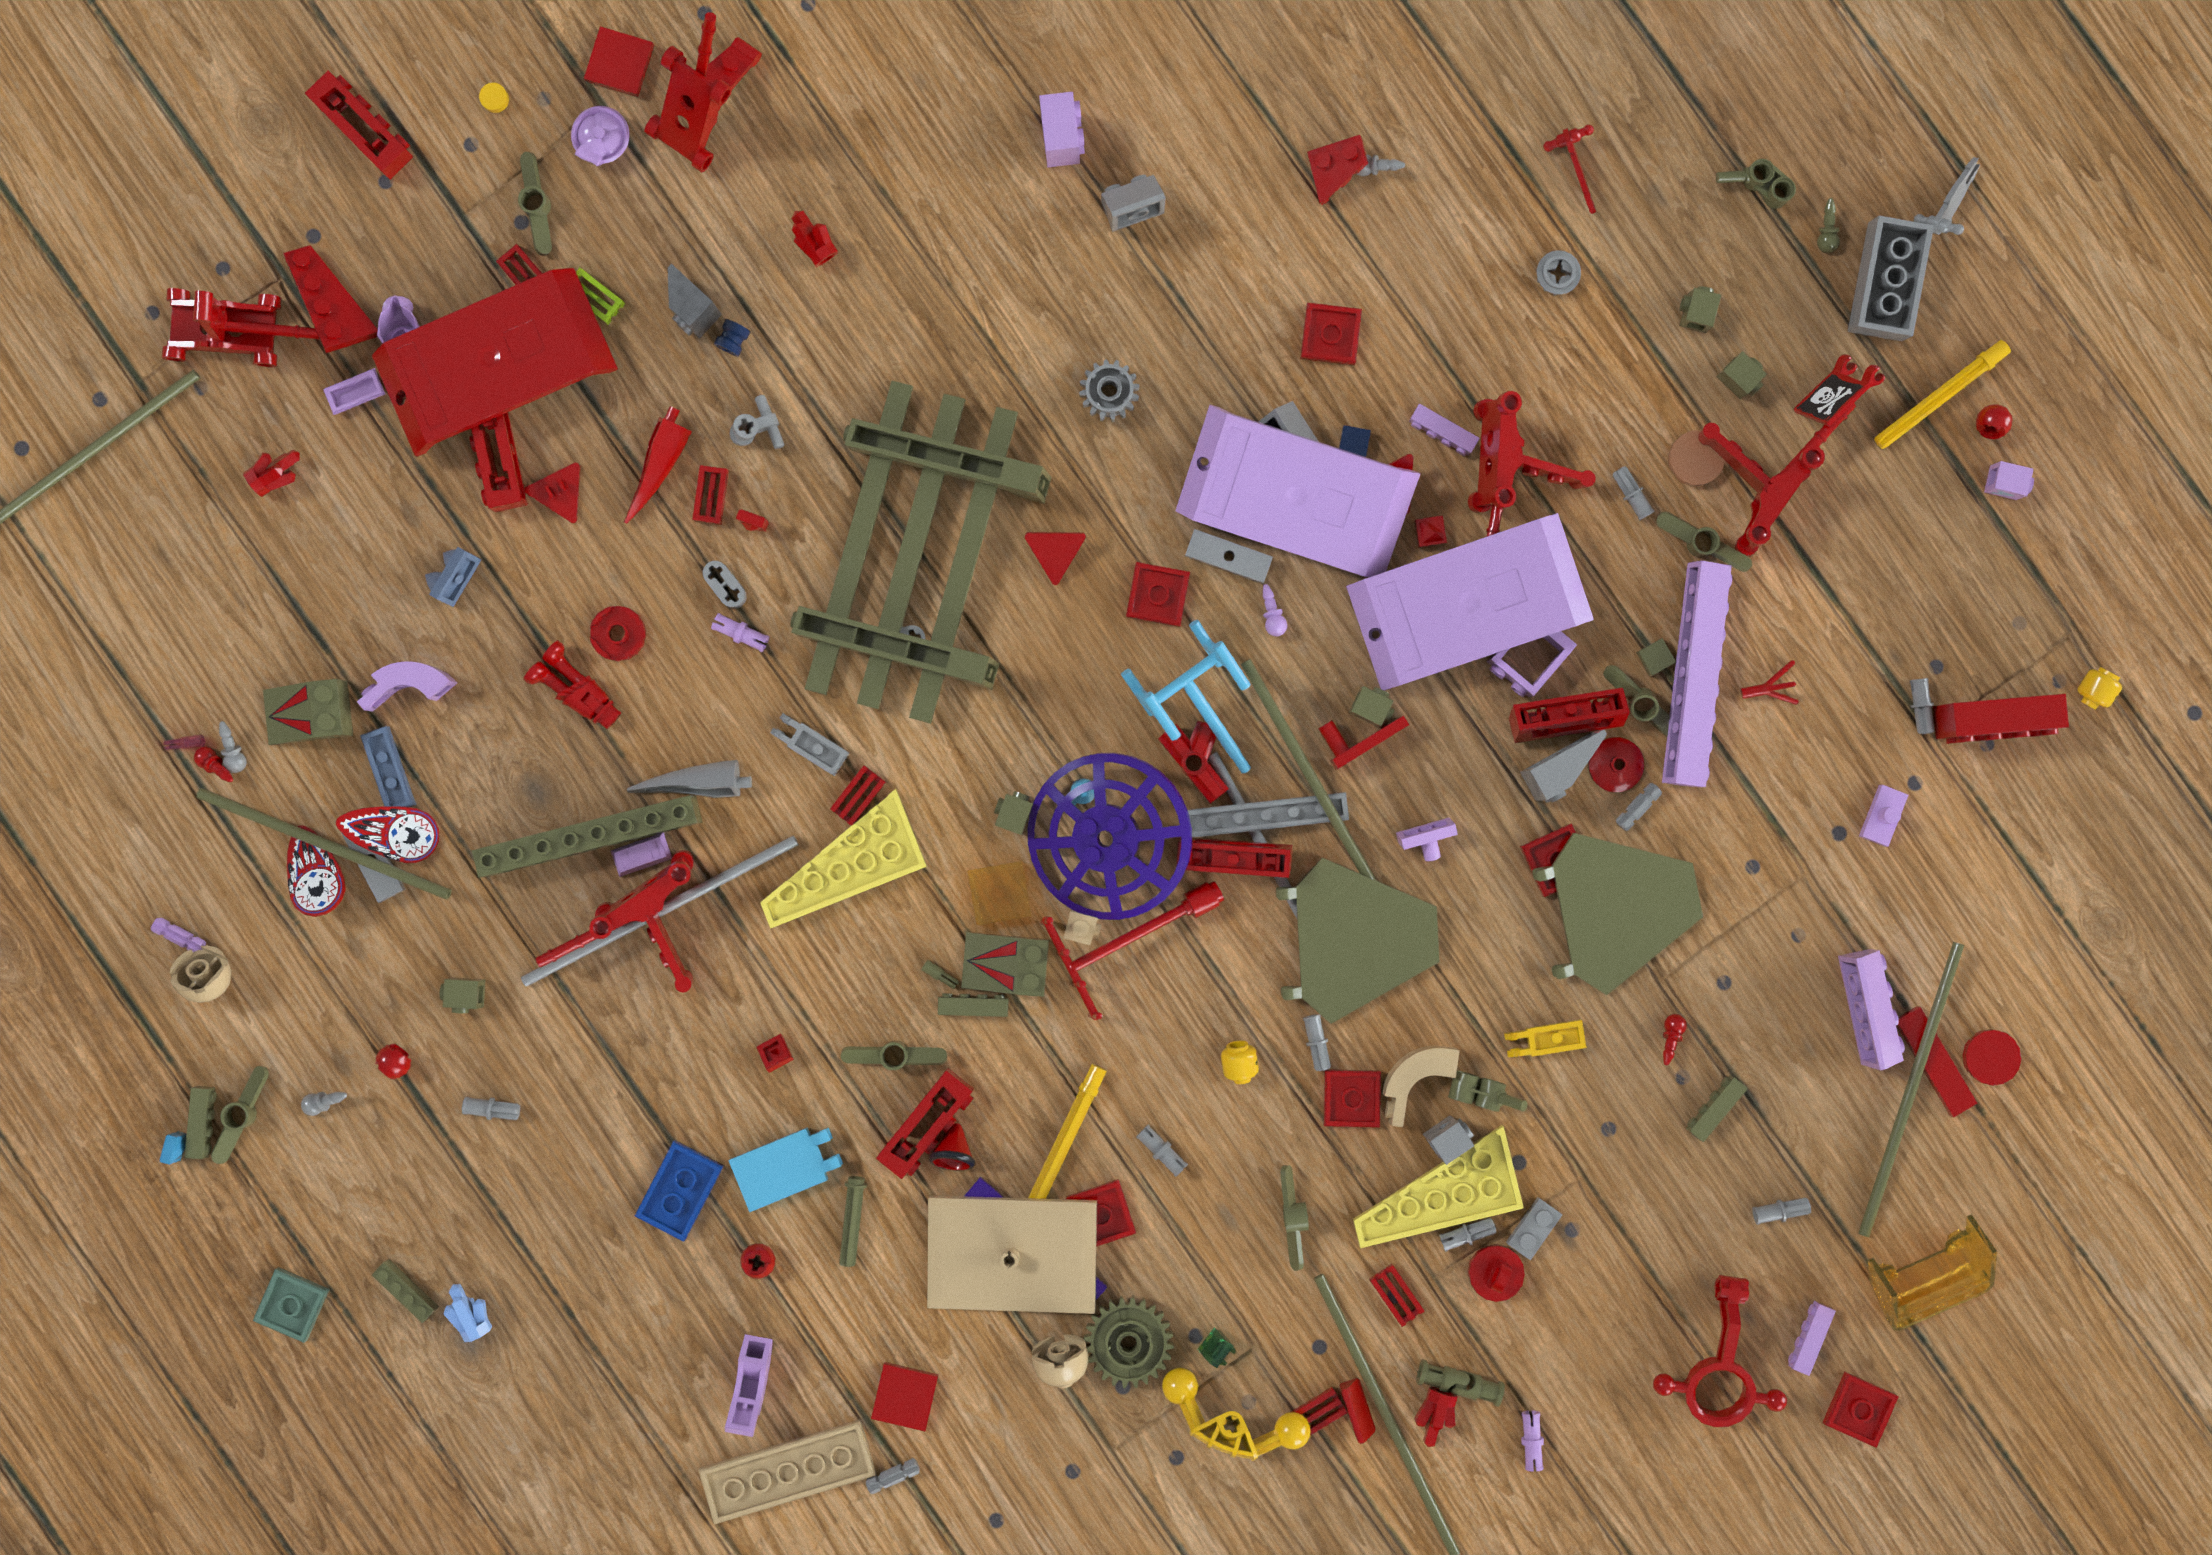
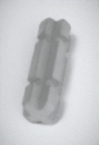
(1638, 806)
(892, 1476)

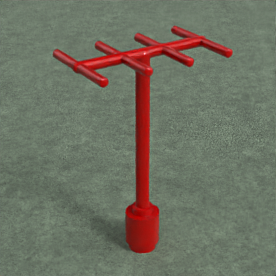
(1196, 903)

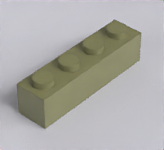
(973, 1006)
(1716, 1108)
(200, 1122)
(405, 1290)

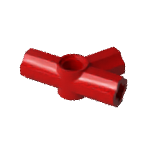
(1198, 746)

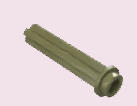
(851, 1224)

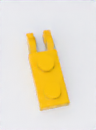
(1549, 1039)

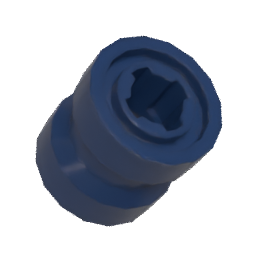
(732, 337)

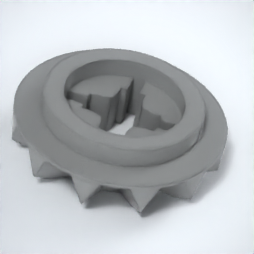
(1569, 266)

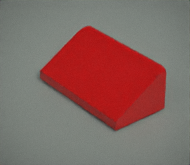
(1357, 1409)

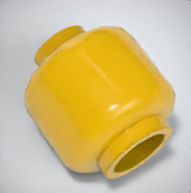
(2099, 688)
(1239, 1062)

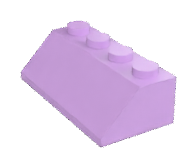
(1871, 1008)

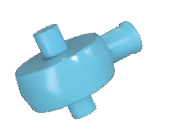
(1085, 797)

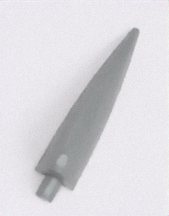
(707, 780)

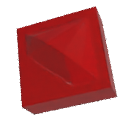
(752, 521)
(1430, 531)
(775, 1053)

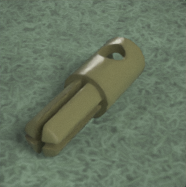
(936, 972)

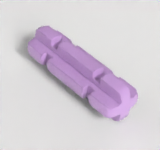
(177, 935)

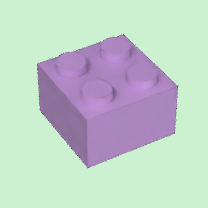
(1059, 123)

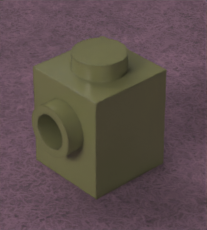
(1699, 309)
(1743, 375)
(1372, 706)
(1013, 812)
(462, 994)

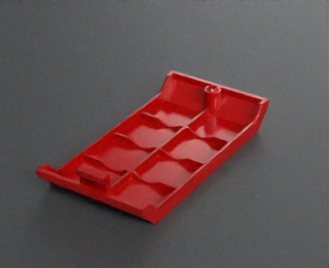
(492, 357)

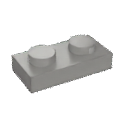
(1534, 1228)

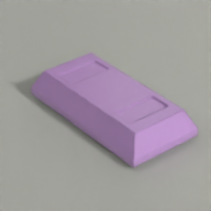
(354, 391)
(641, 854)

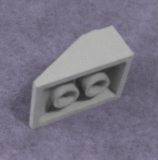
(1561, 769)

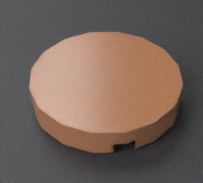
(1692, 461)

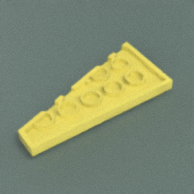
(861, 858)
(1464, 1190)

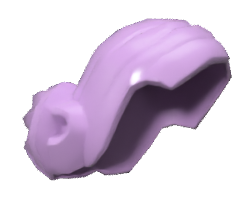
(396, 318)

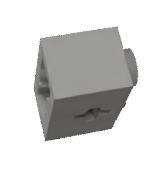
(1449, 1139)

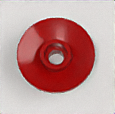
(1602, 765)

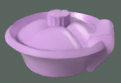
(600, 135)

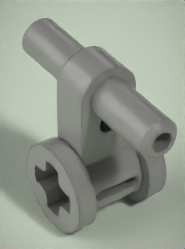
(767, 422)

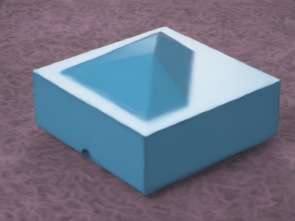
(173, 1147)

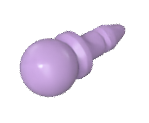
(1275, 623)

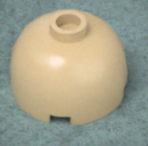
(201, 974)
(1060, 1361)

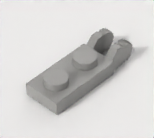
(812, 746)

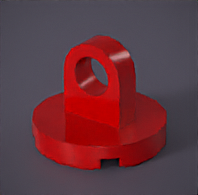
(1496, 1273)

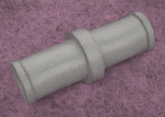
(1162, 1150)

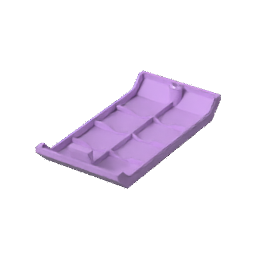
(1296, 493)
(1470, 602)

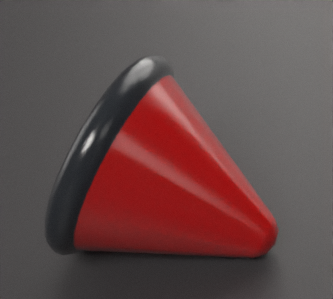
(953, 1151)

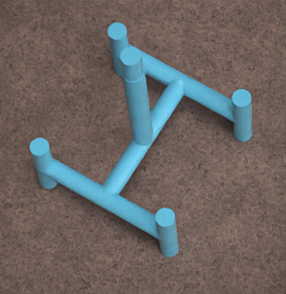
(1218, 656)

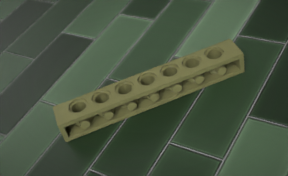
(587, 836)

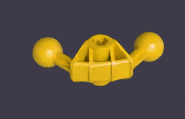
(1290, 1430)

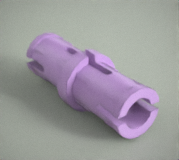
(740, 632)
(1532, 1440)

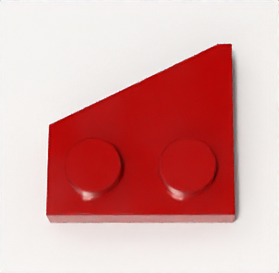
(1336, 164)

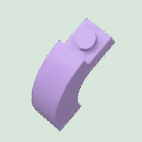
(400, 675)
(750, 1385)

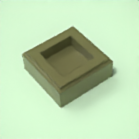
(1656, 657)

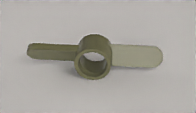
(537, 217)
(1688, 532)
(1655, 714)
(876, 1055)
(232, 1130)
(1294, 1218)

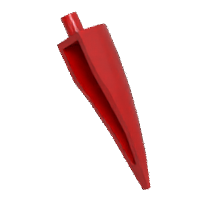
(662, 453)

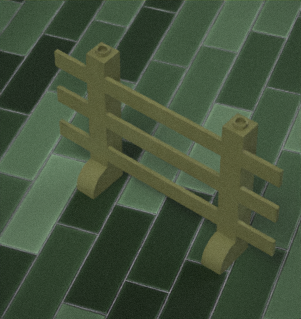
(936, 458)

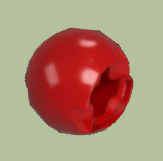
(1994, 421)
(393, 1061)
(767, 1256)

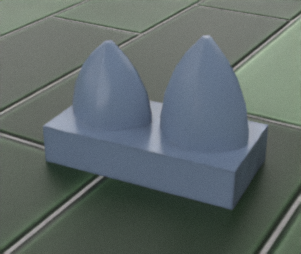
(450, 583)

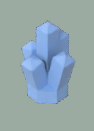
(467, 1315)

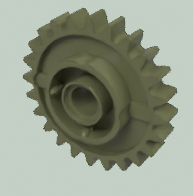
(1132, 1362)

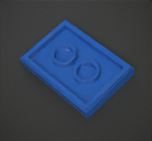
(679, 1190)

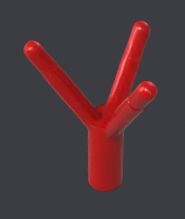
(1769, 689)

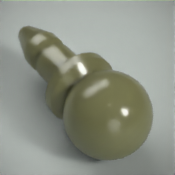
(1828, 239)

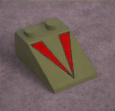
(308, 711)
(1005, 964)

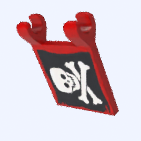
(1838, 392)

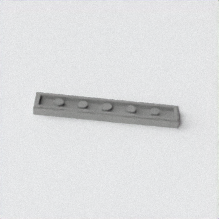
(1263, 815)

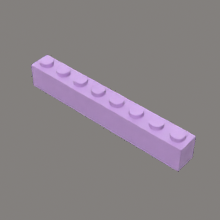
(1697, 674)

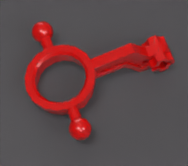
(1730, 1293)

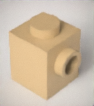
(1082, 928)

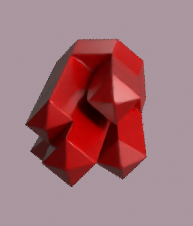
(813, 239)
(269, 475)
(1436, 1412)

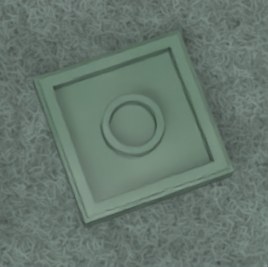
(291, 1305)

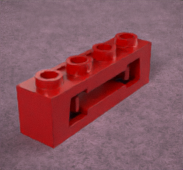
(328, 91)
(486, 468)
(1568, 715)
(1239, 857)
(896, 1160)

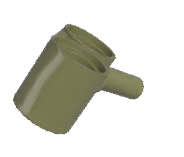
(1772, 179)
(1483, 1092)

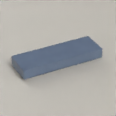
(387, 768)

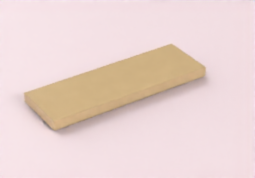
(787, 1471)

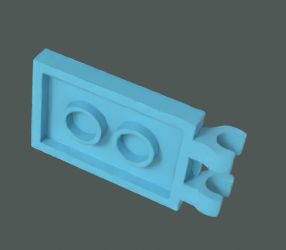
(783, 1167)

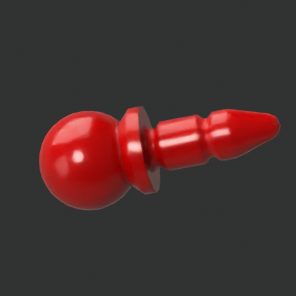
(208, 760)
(1675, 1026)

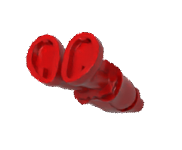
(583, 696)

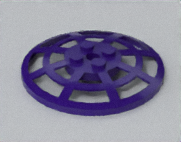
(1124, 832)

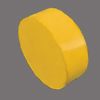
(494, 97)

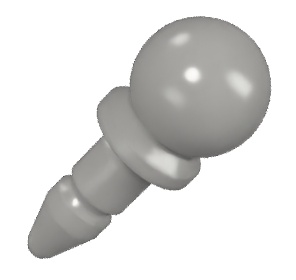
(1382, 165)
(234, 759)
(316, 1103)

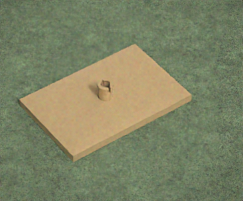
(1012, 1254)

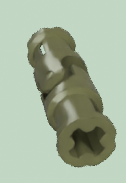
(1455, 1381)

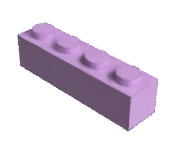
(1443, 429)
(1811, 1338)

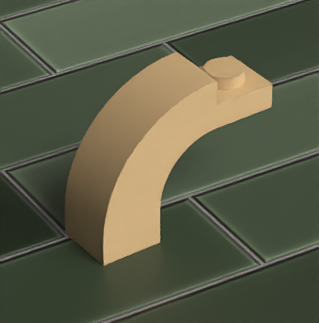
(1412, 1068)

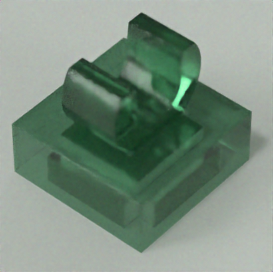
(1216, 1348)

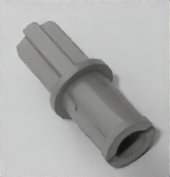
(1632, 492)
(1922, 705)
(1317, 1042)
(490, 1108)
(1781, 1210)
(1468, 1234)

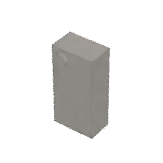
(1890, 278)

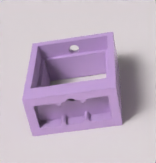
(1519, 684)

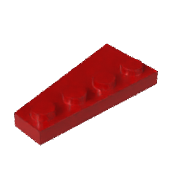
(329, 305)

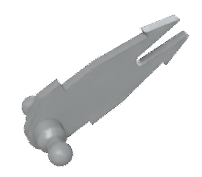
(1943, 220)

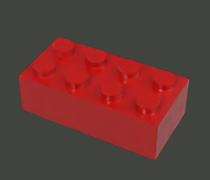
(2001, 718)

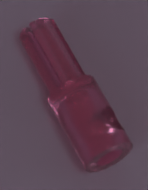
(186, 742)

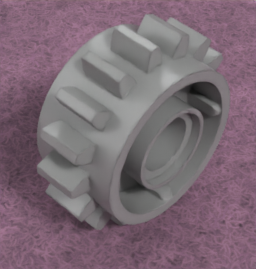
(1109, 375)

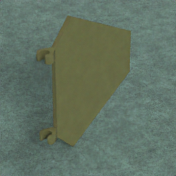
(1618, 907)
(1356, 938)

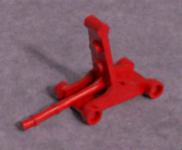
(699, 93)
(219, 319)
(1503, 455)
(1771, 492)
(638, 905)

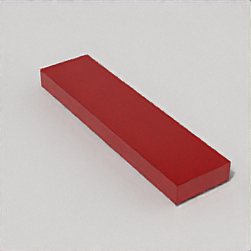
(1939, 1065)

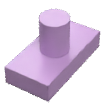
(1883, 815)
(1427, 837)

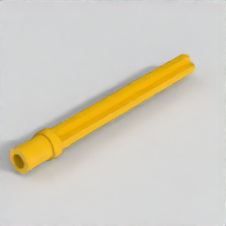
(1984, 362)
(1068, 1131)

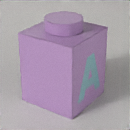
(2009, 480)

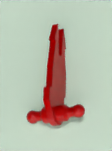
(1568, 139)

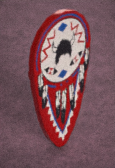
(392, 832)
(313, 878)

